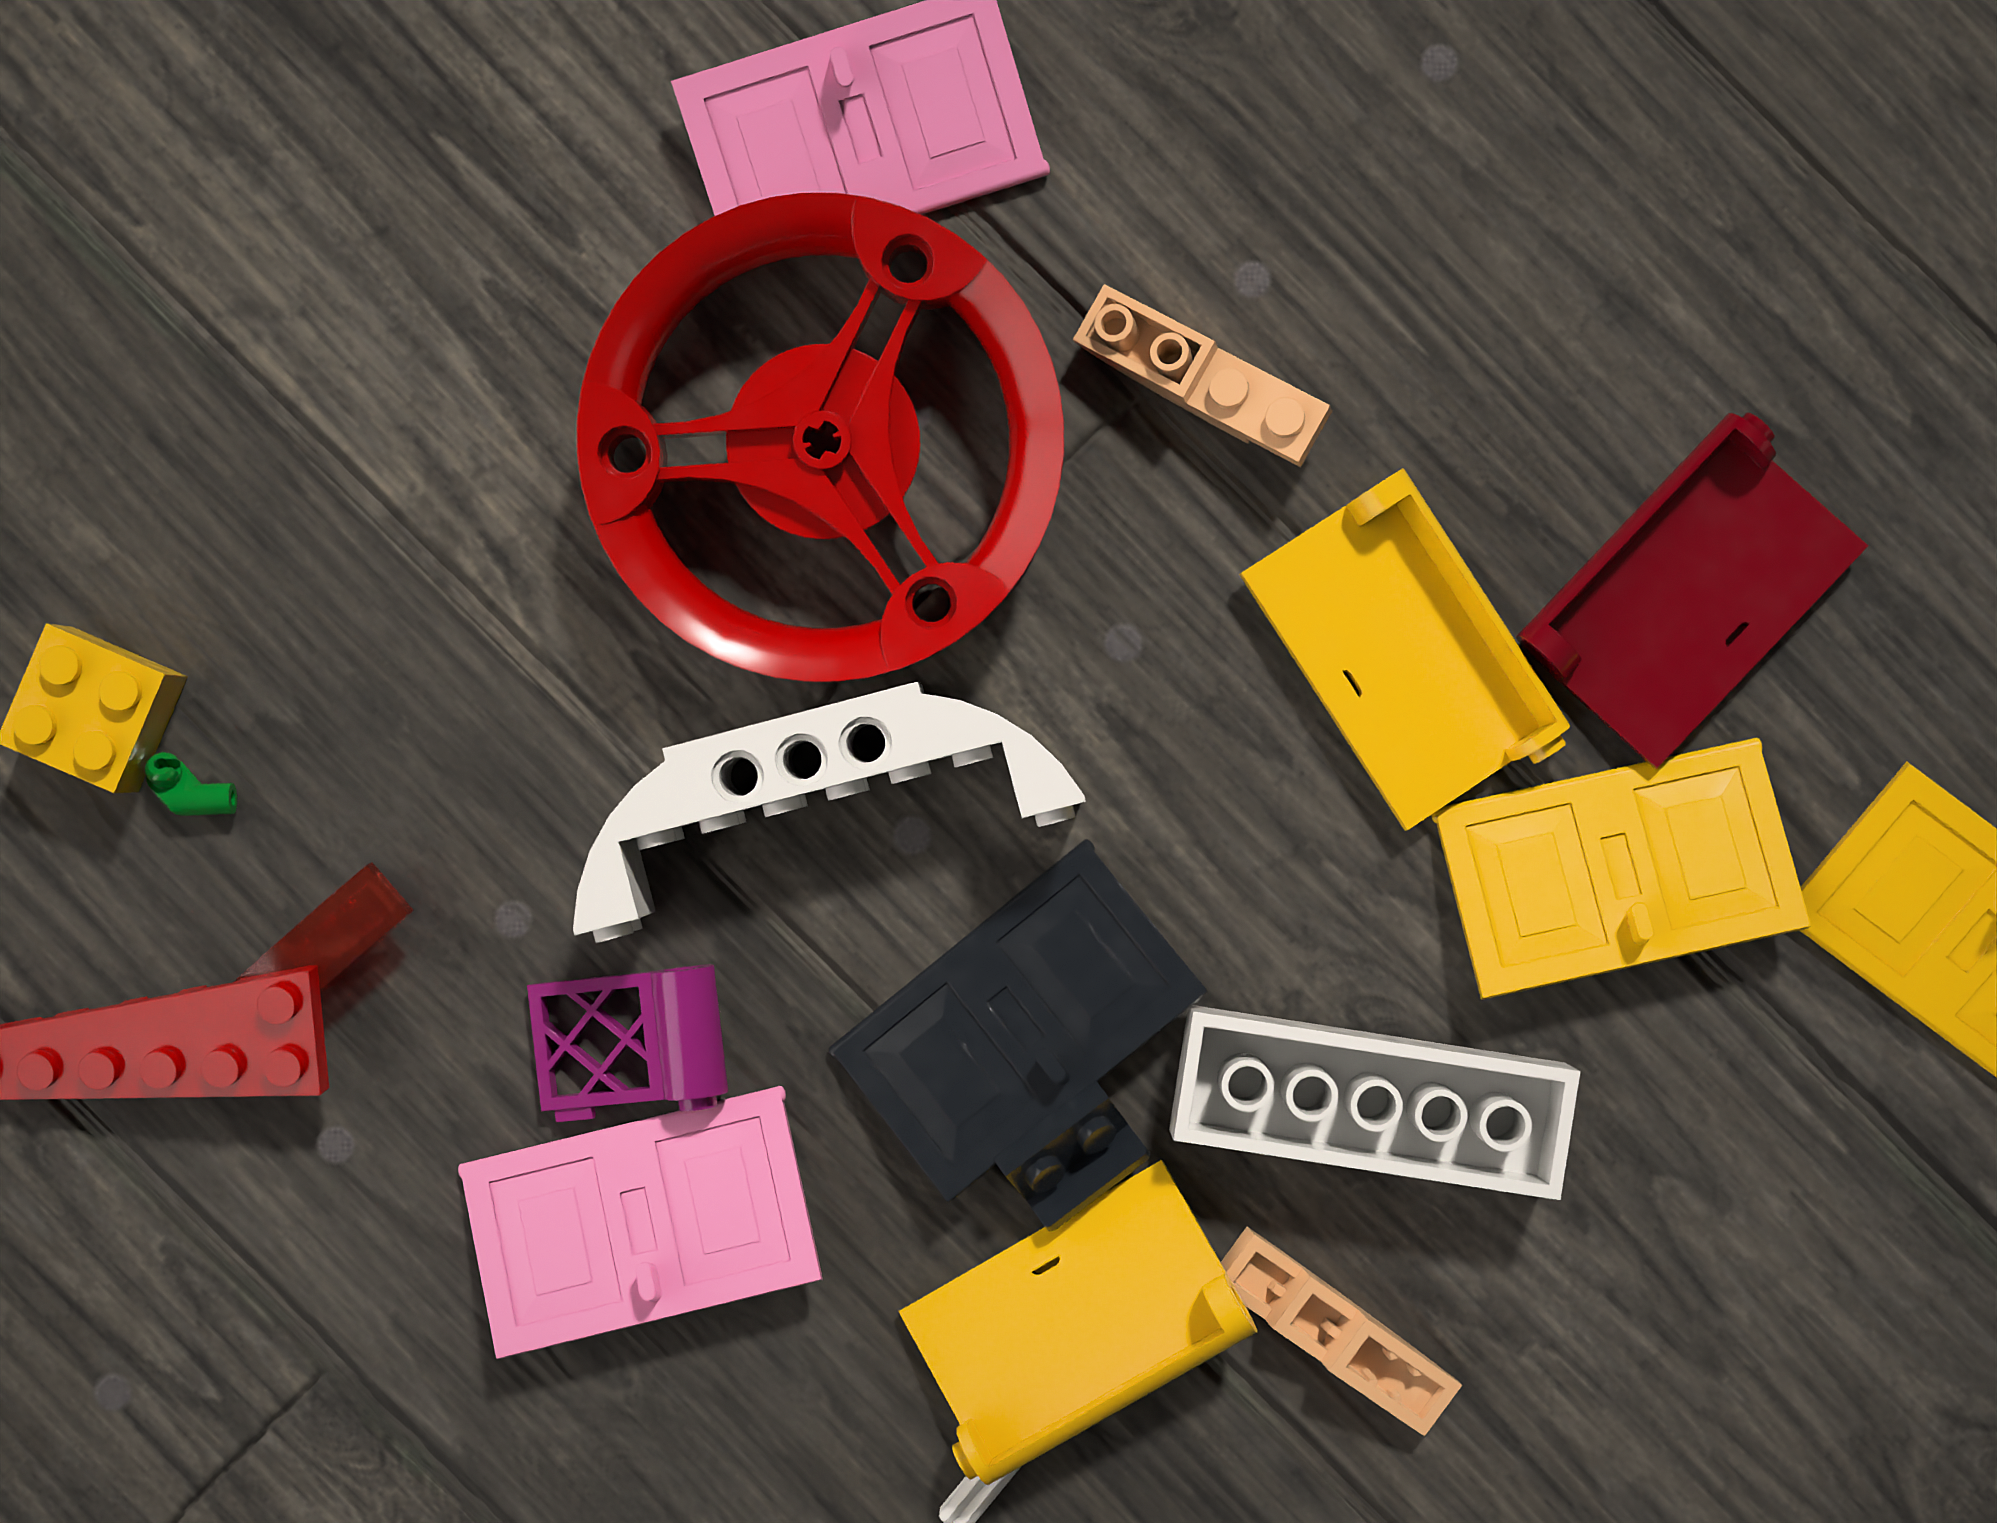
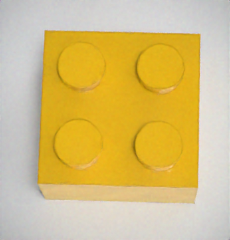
(91, 709)

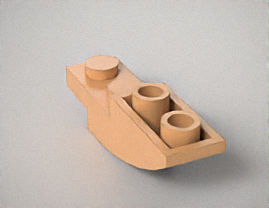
(1201, 376)

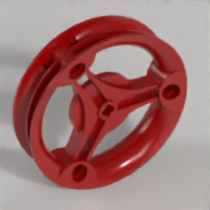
(804, 394)

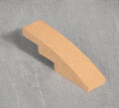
(1338, 1333)

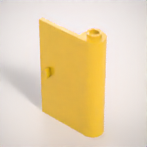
(1414, 631)
(1114, 1313)

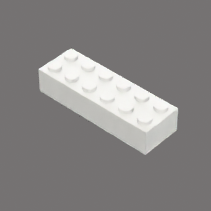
(1374, 1102)

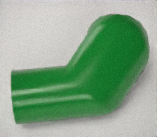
(184, 792)

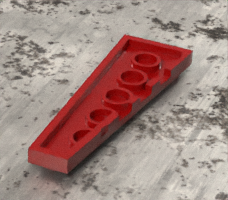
(194, 1043)

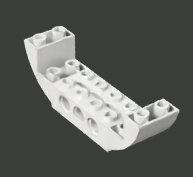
(698, 786)

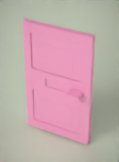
(884, 109)
(639, 1222)

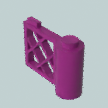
(679, 1034)

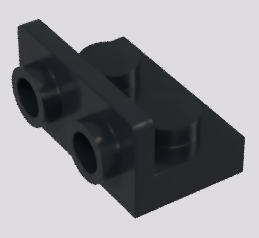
(1072, 1156)

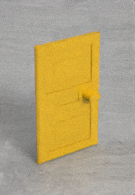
(1620, 868)
(1916, 909)

